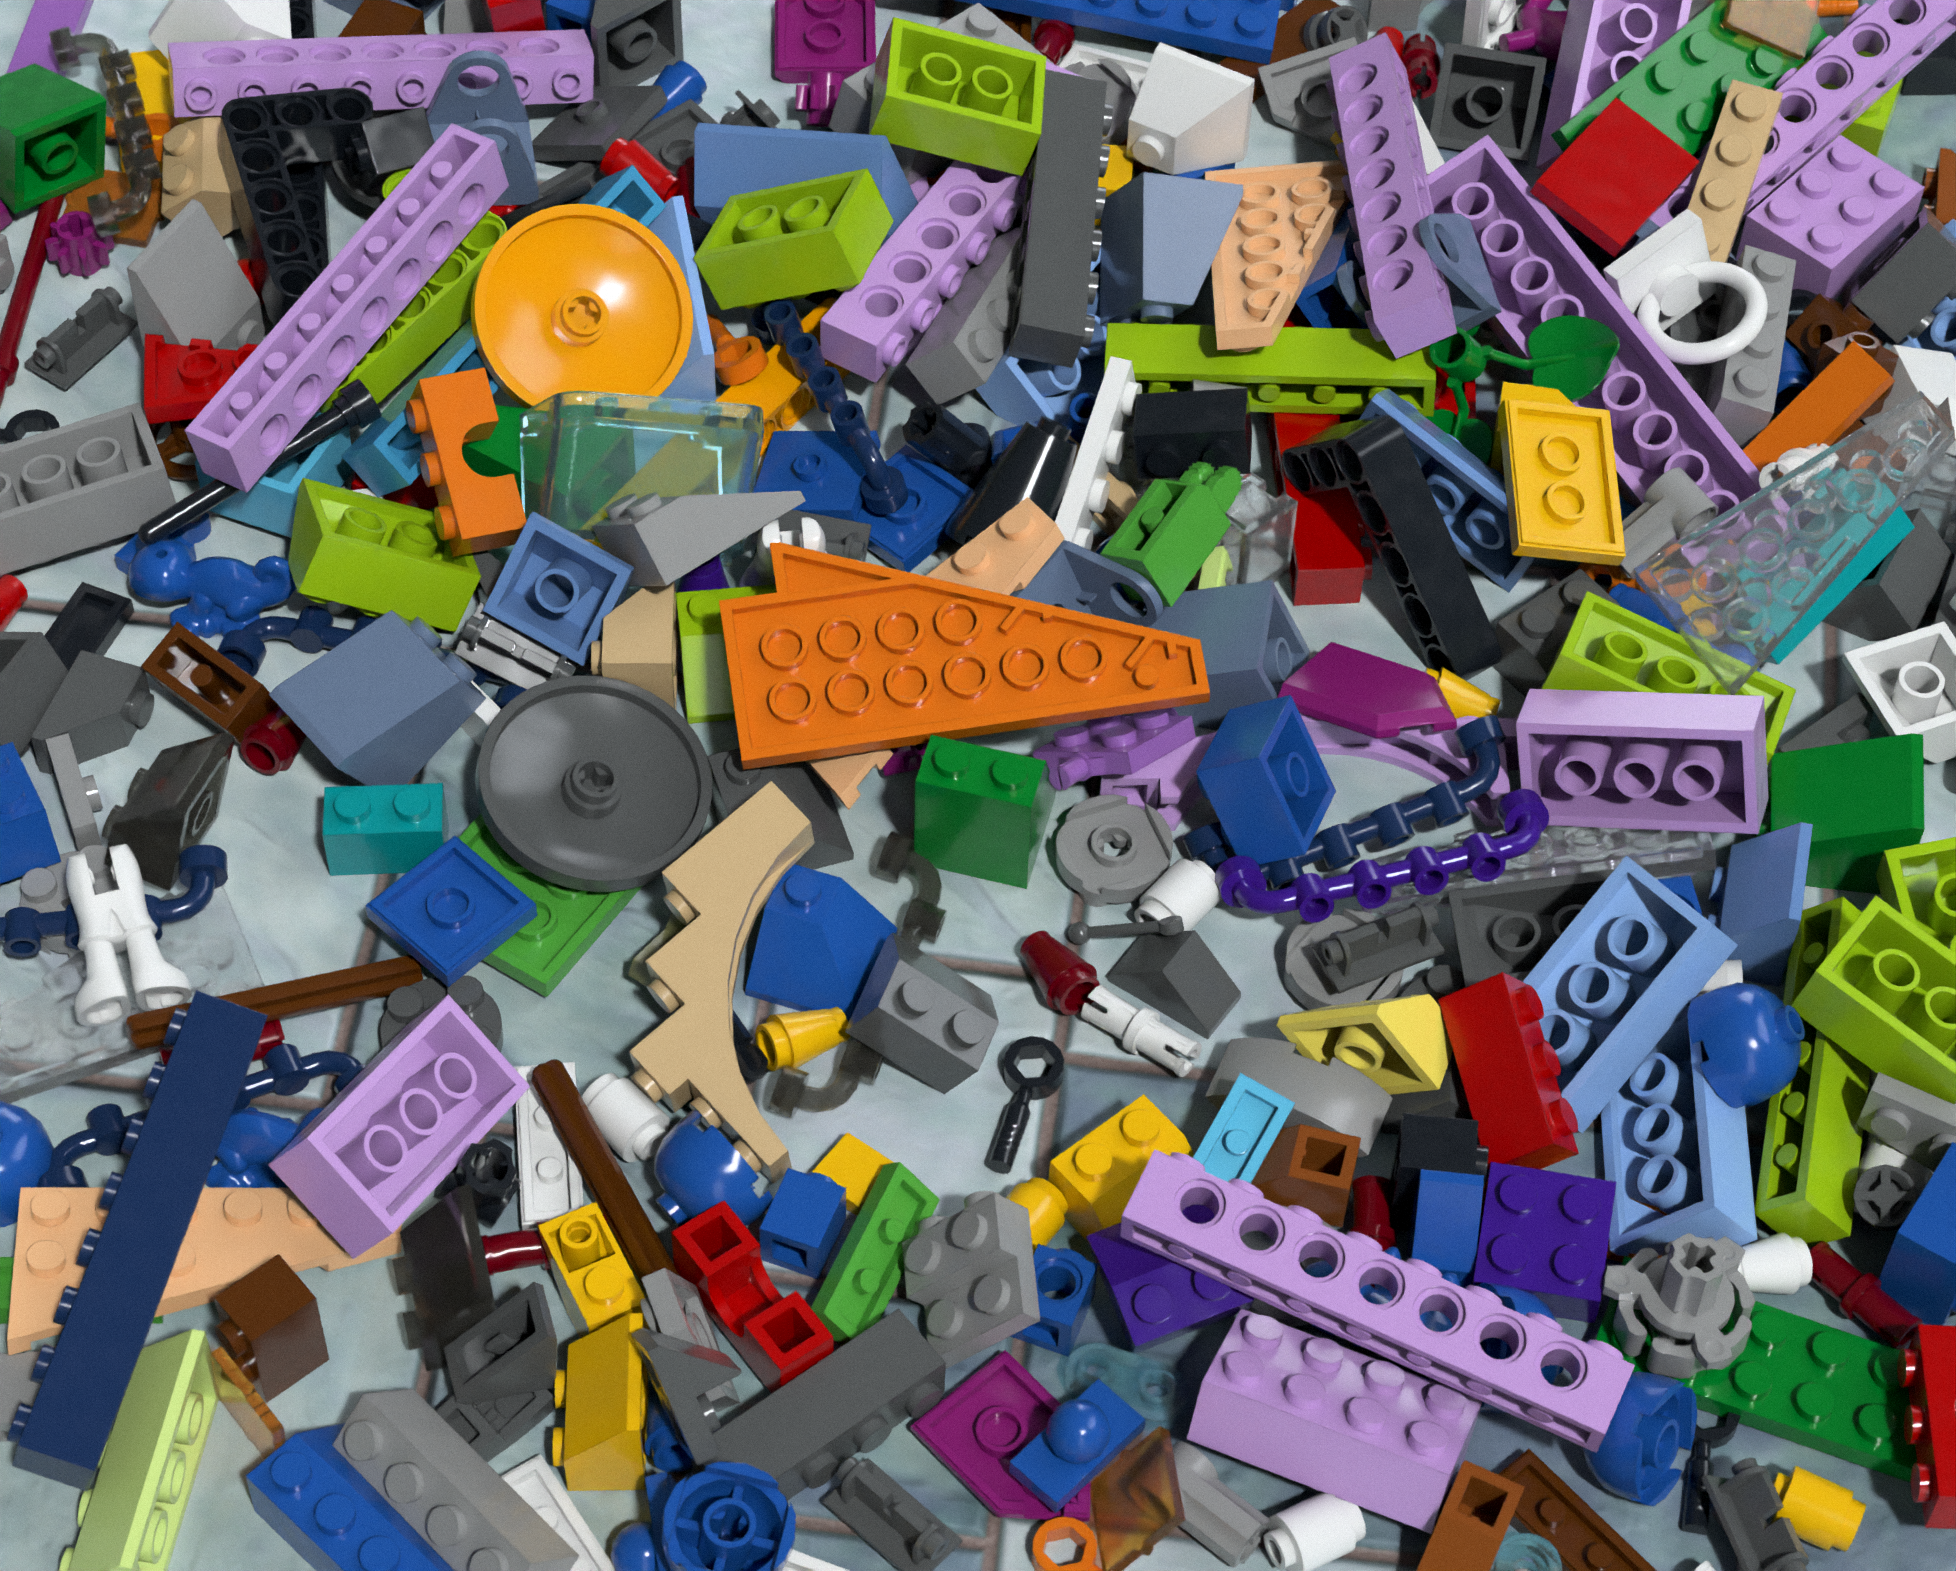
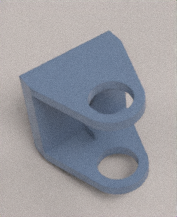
(493, 113)
(1456, 257)
(1088, 584)

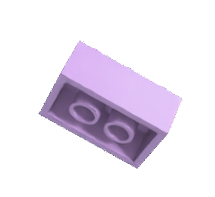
(1834, 216)

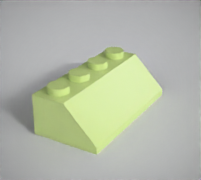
(149, 1461)

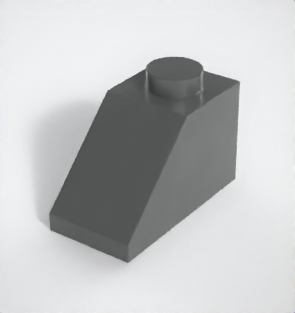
(98, 708)

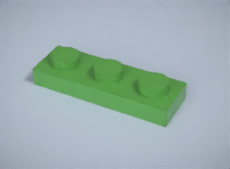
(873, 1254)

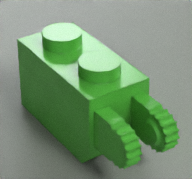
(1175, 528)

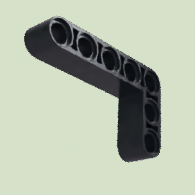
(254, 147)
(1407, 533)

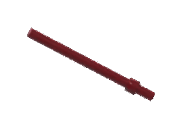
(25, 290)

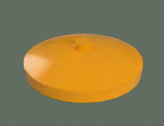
(581, 306)

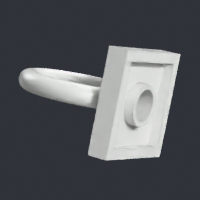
(1674, 275)

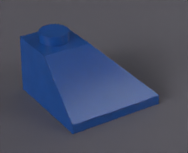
(816, 943)

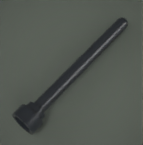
(351, 408)

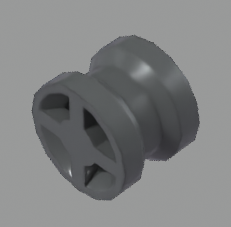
(1344, 20)
(1885, 1187)

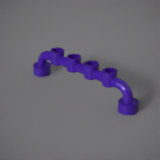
(1519, 813)

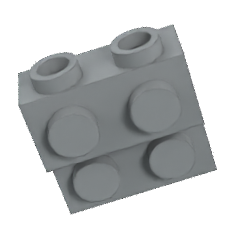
(973, 1275)

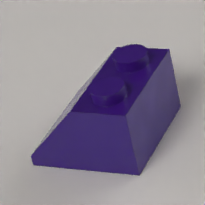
(1157, 1295)

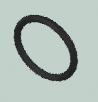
(557, 198)

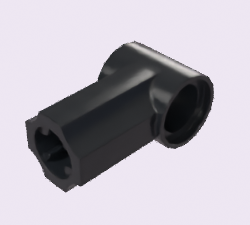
(949, 443)
(491, 1177)

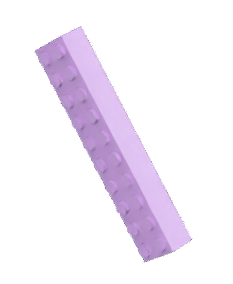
(1545, 275)

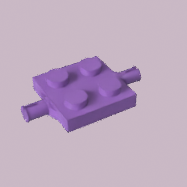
(1113, 745)

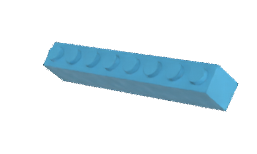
(388, 451)

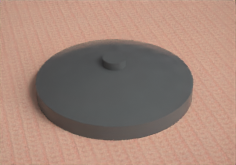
(593, 783)

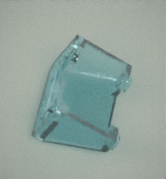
(601, 446)

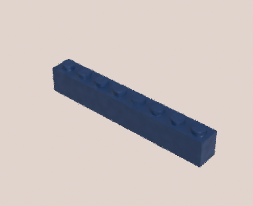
(139, 1242)

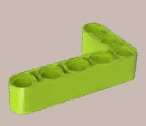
(430, 316)

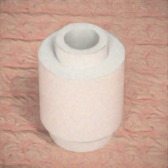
(1184, 891)
(626, 1117)
(1314, 1532)

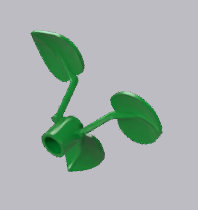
(1566, 356)

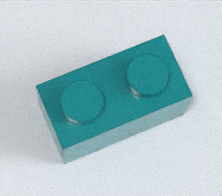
(382, 827)

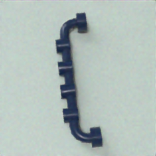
(779, 324)
(313, 632)
(1388, 823)
(200, 870)
(107, 1127)

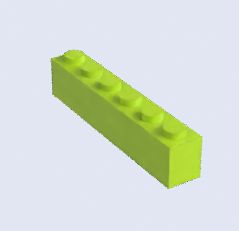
(1298, 374)
(1812, 1123)

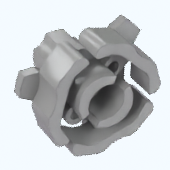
(1687, 1304)

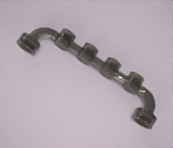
(131, 130)
(859, 1061)

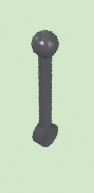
(1081, 932)

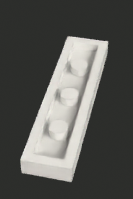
(1101, 446)

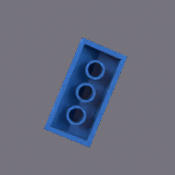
(333, 1511)

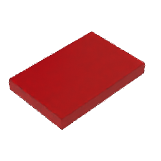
(1614, 177)

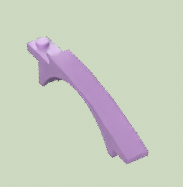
(1173, 787)

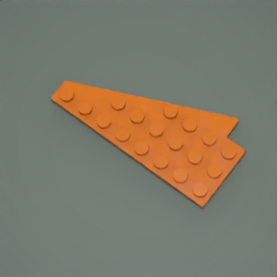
(889, 657)

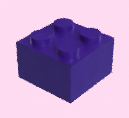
(1547, 1237)

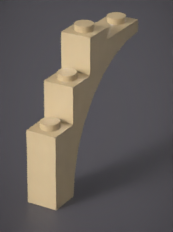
(721, 889)

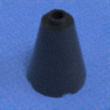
(1031, 466)

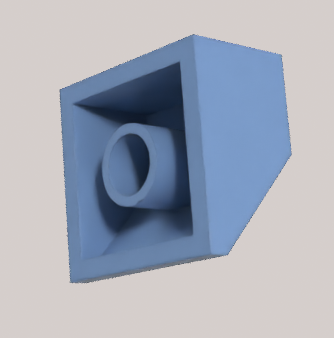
(558, 588)
(1763, 899)

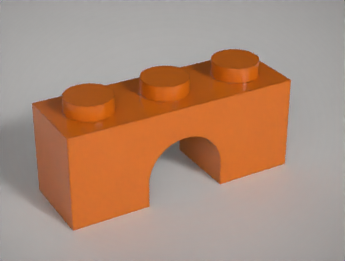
(473, 509)

